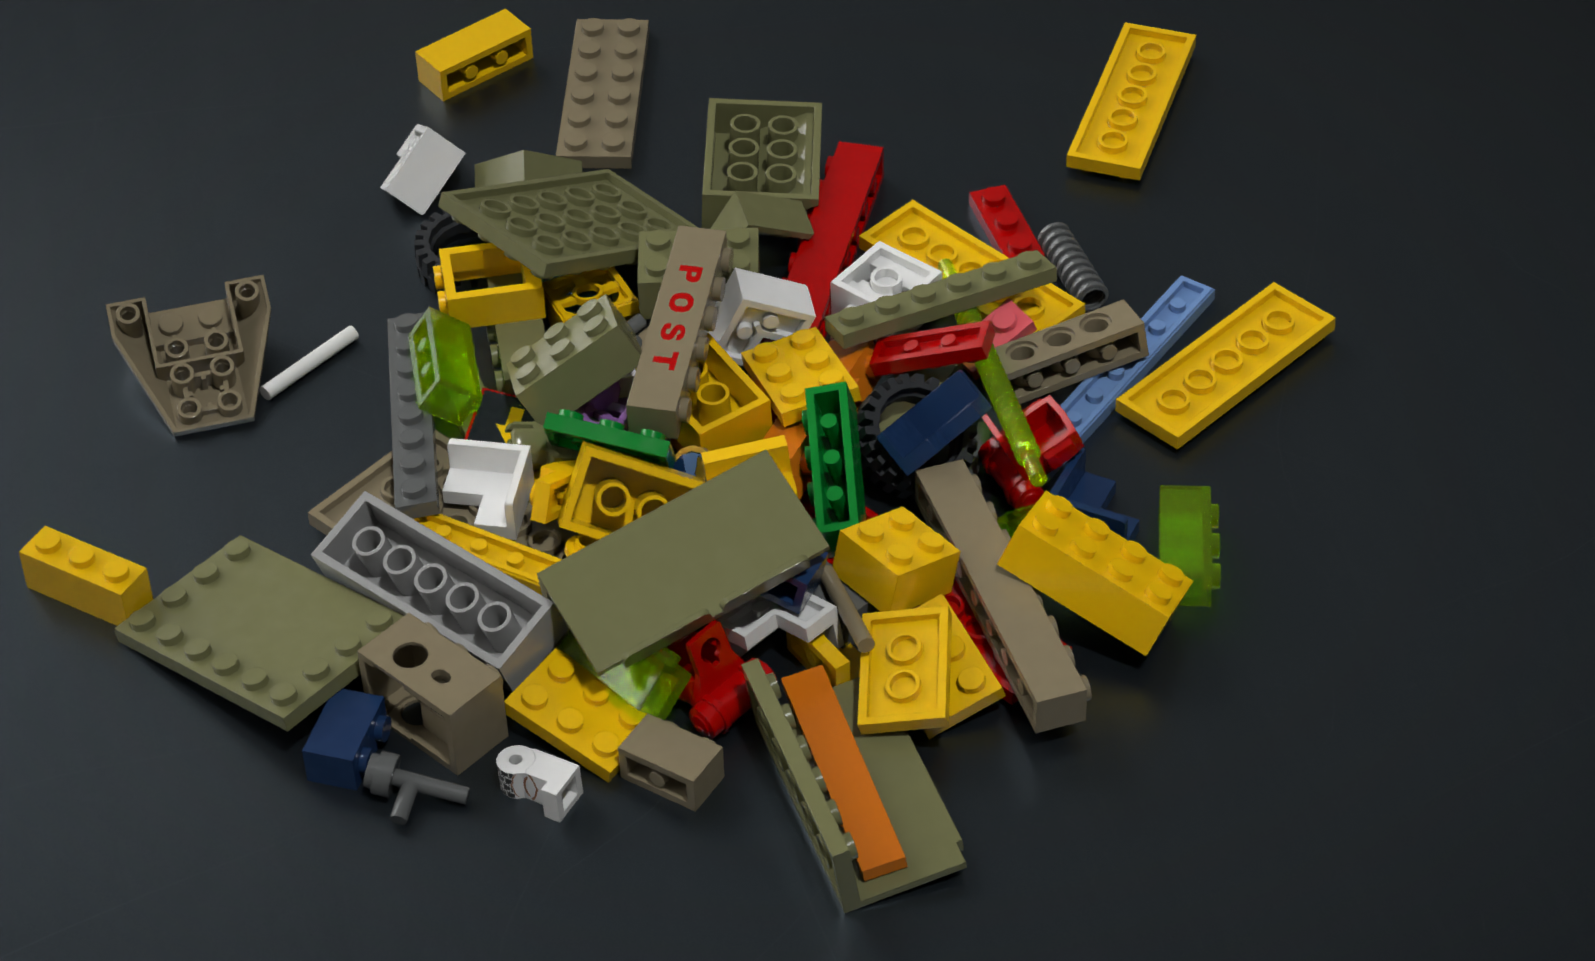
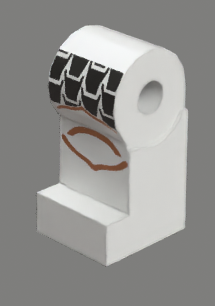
(540, 778)

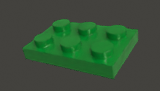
(569, 431)

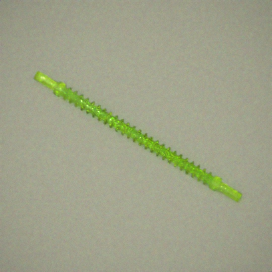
(1003, 399)

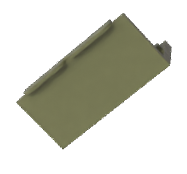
(683, 564)
(900, 778)

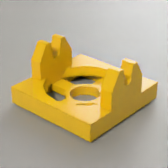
(595, 280)

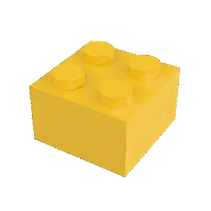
(895, 561)

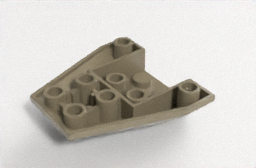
(198, 359)

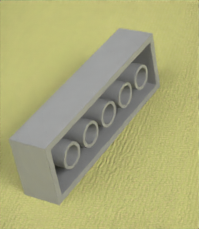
(440, 583)

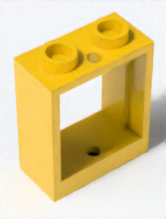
(486, 305)

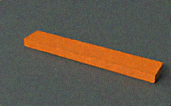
(844, 772)

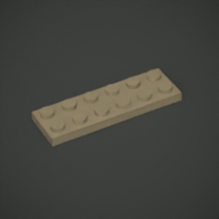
(604, 92)

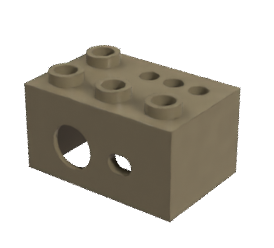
(458, 692)

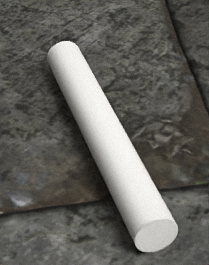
(309, 362)

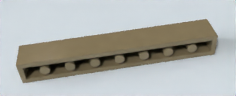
(1003, 604)

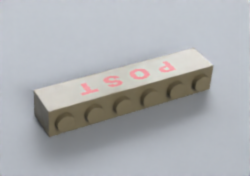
(679, 331)

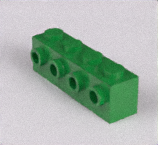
(834, 460)

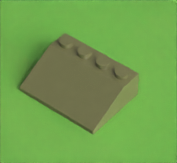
(762, 151)

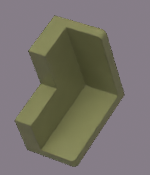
(523, 166)
(769, 214)

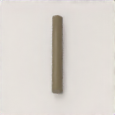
(847, 610)

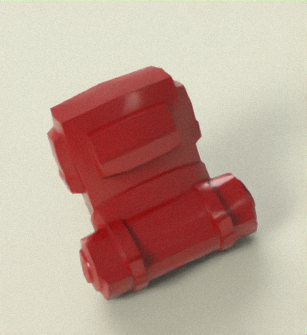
(1056, 441)
(717, 680)

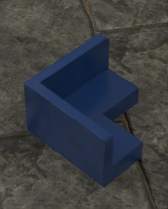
(934, 422)
(1092, 496)

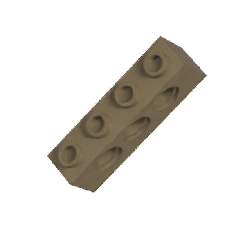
(1073, 350)

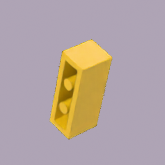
(474, 54)
(84, 576)

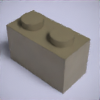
(671, 762)

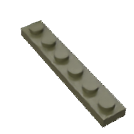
(940, 298)

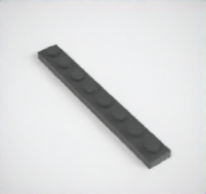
(412, 429)

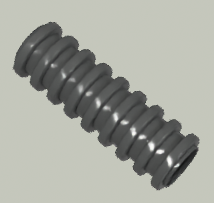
(1073, 265)

